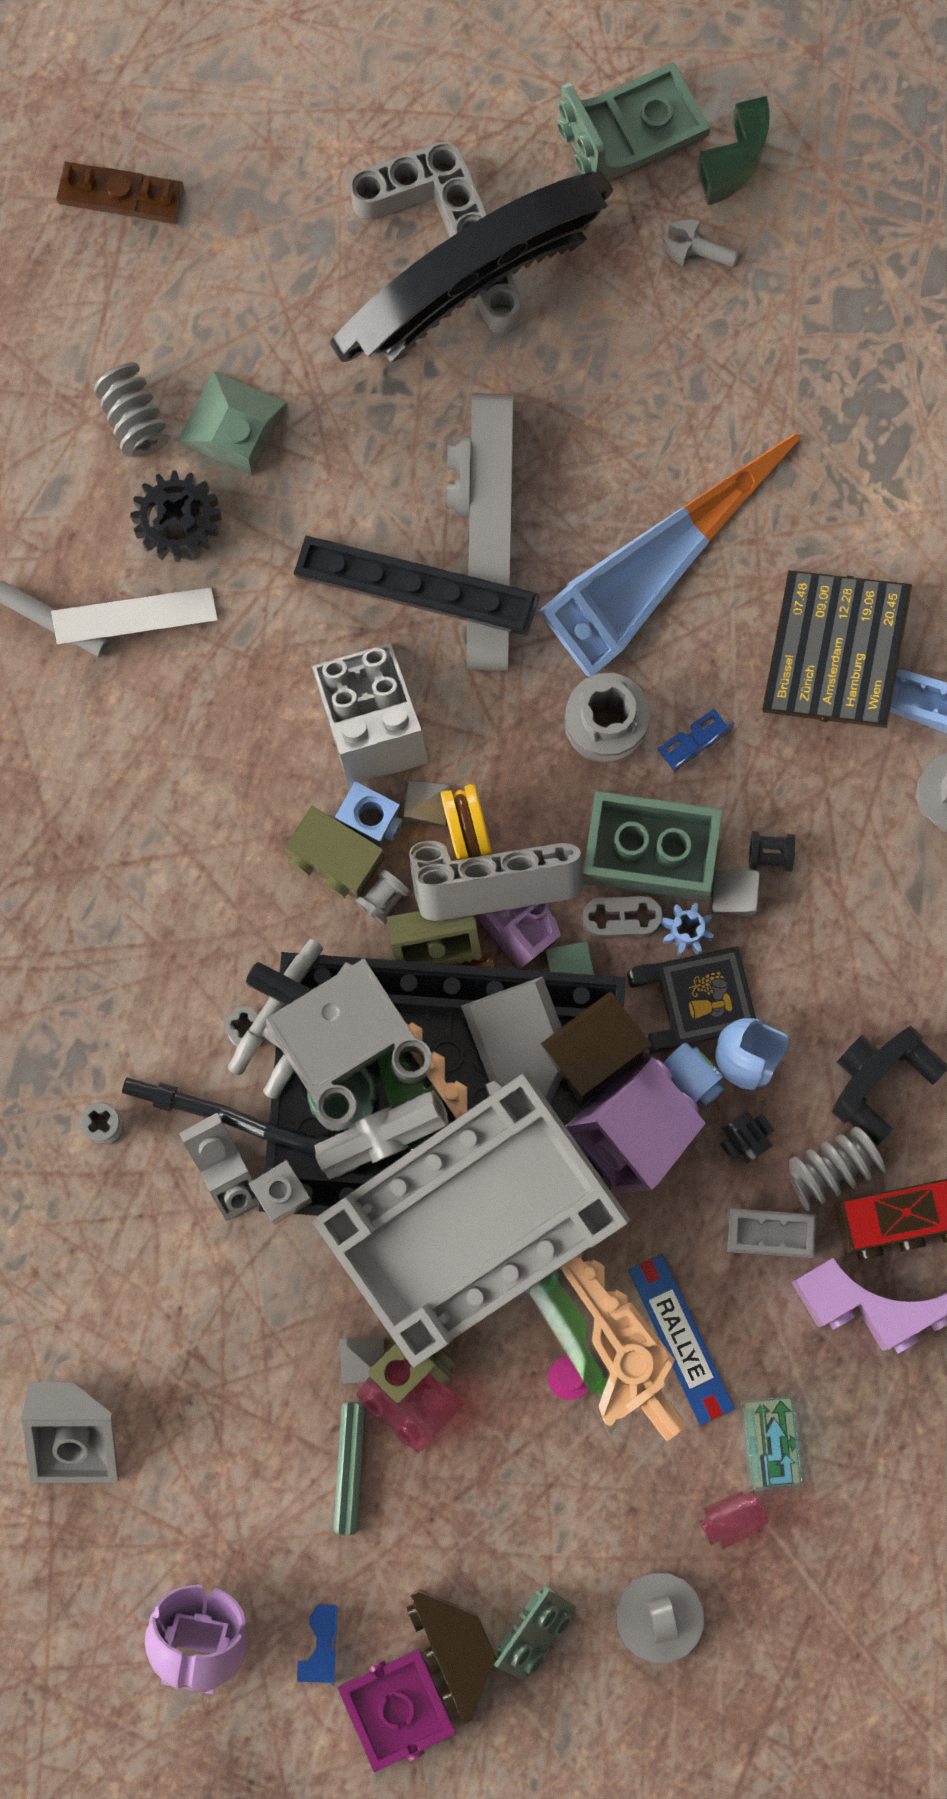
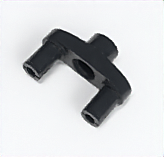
(869, 1065)

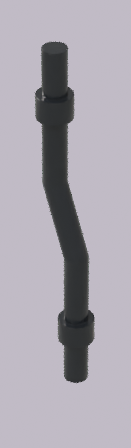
(168, 1097)

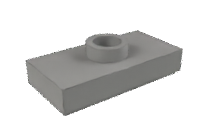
(771, 1233)

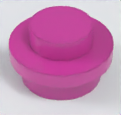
(566, 1380)

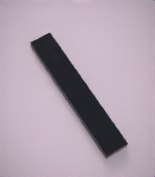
(417, 585)

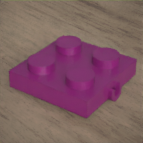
(396, 1710)

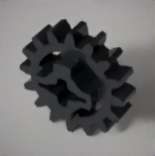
(165, 529)

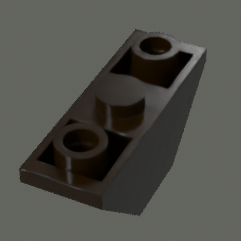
(456, 1649)

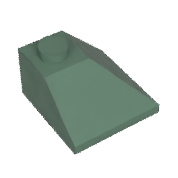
(232, 422)

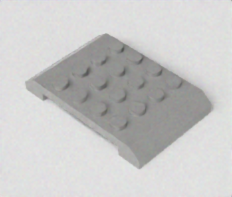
(470, 1219)

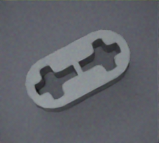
(621, 928)

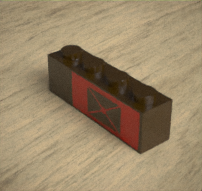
(893, 1218)

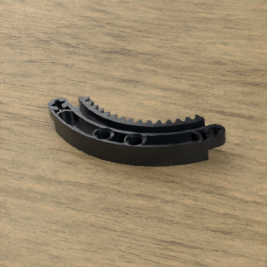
(471, 261)

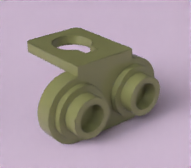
(438, 1365)

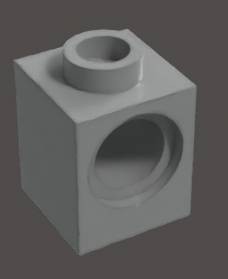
(280, 1192)

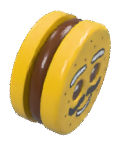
(466, 822)

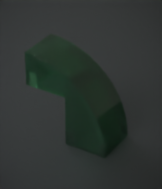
(730, 166)

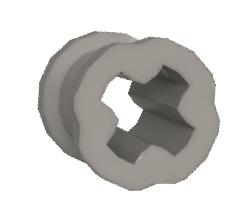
(383, 896)
(236, 1018)
(88, 1124)

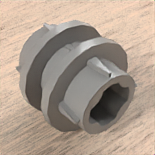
(596, 696)

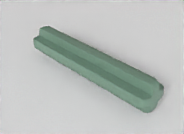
(349, 1468)

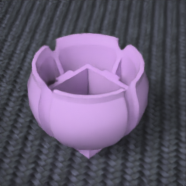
(197, 1623)

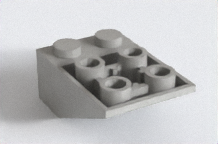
(370, 714)

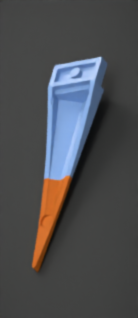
(615, 597)

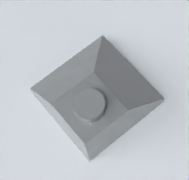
(67, 1435)

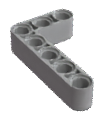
(442, 188)

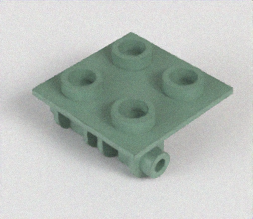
(525, 1650)

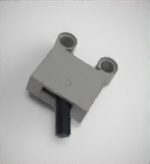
(337, 1032)

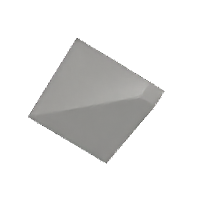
(425, 804)
(358, 1356)

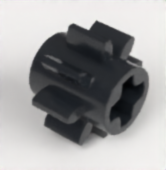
(747, 1137)

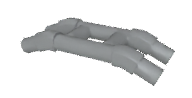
(258, 1031)

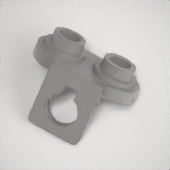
(459, 493)

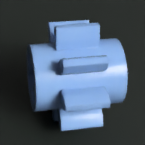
(690, 918)

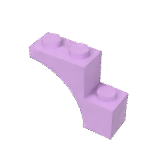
(893, 1323)

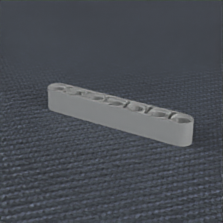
(490, 518)

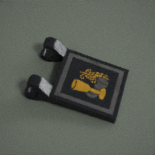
(699, 995)

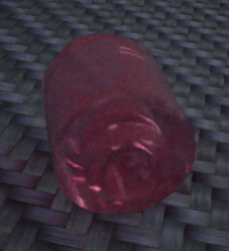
(733, 1519)

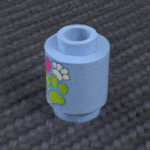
(694, 1074)

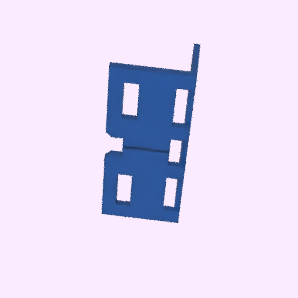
(701, 735)
(322, 1662)

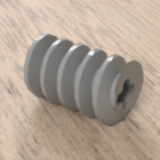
(127, 411)
(834, 1166)

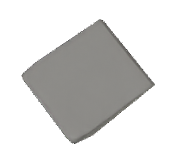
(735, 892)

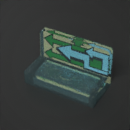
(771, 1443)

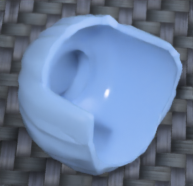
(750, 1052)

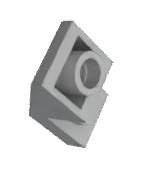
(220, 1166)

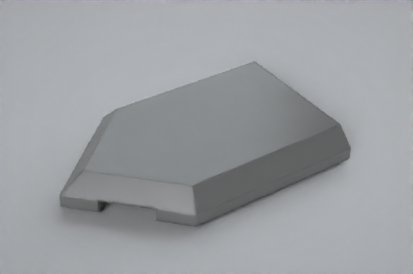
(510, 1031)

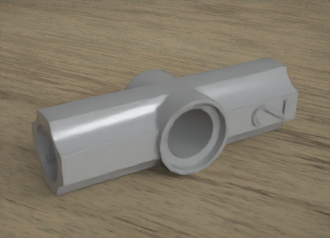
(381, 1135)

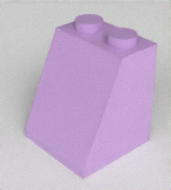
(637, 1127)

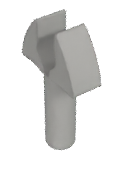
(696, 245)

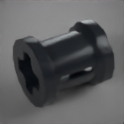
(785, 845)

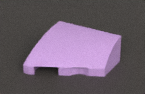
(522, 931)

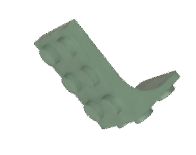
(631, 122)

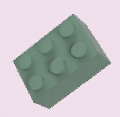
(652, 846)

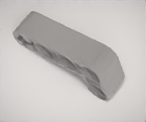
(492, 881)

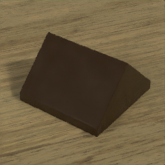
(596, 1047)

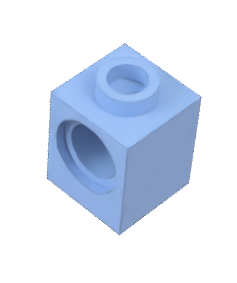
(362, 798)

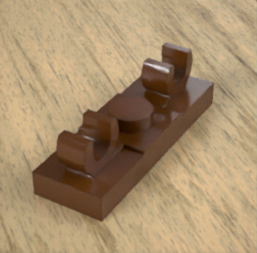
(120, 192)

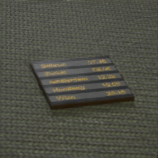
(837, 648)

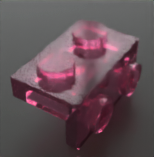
(419, 1413)

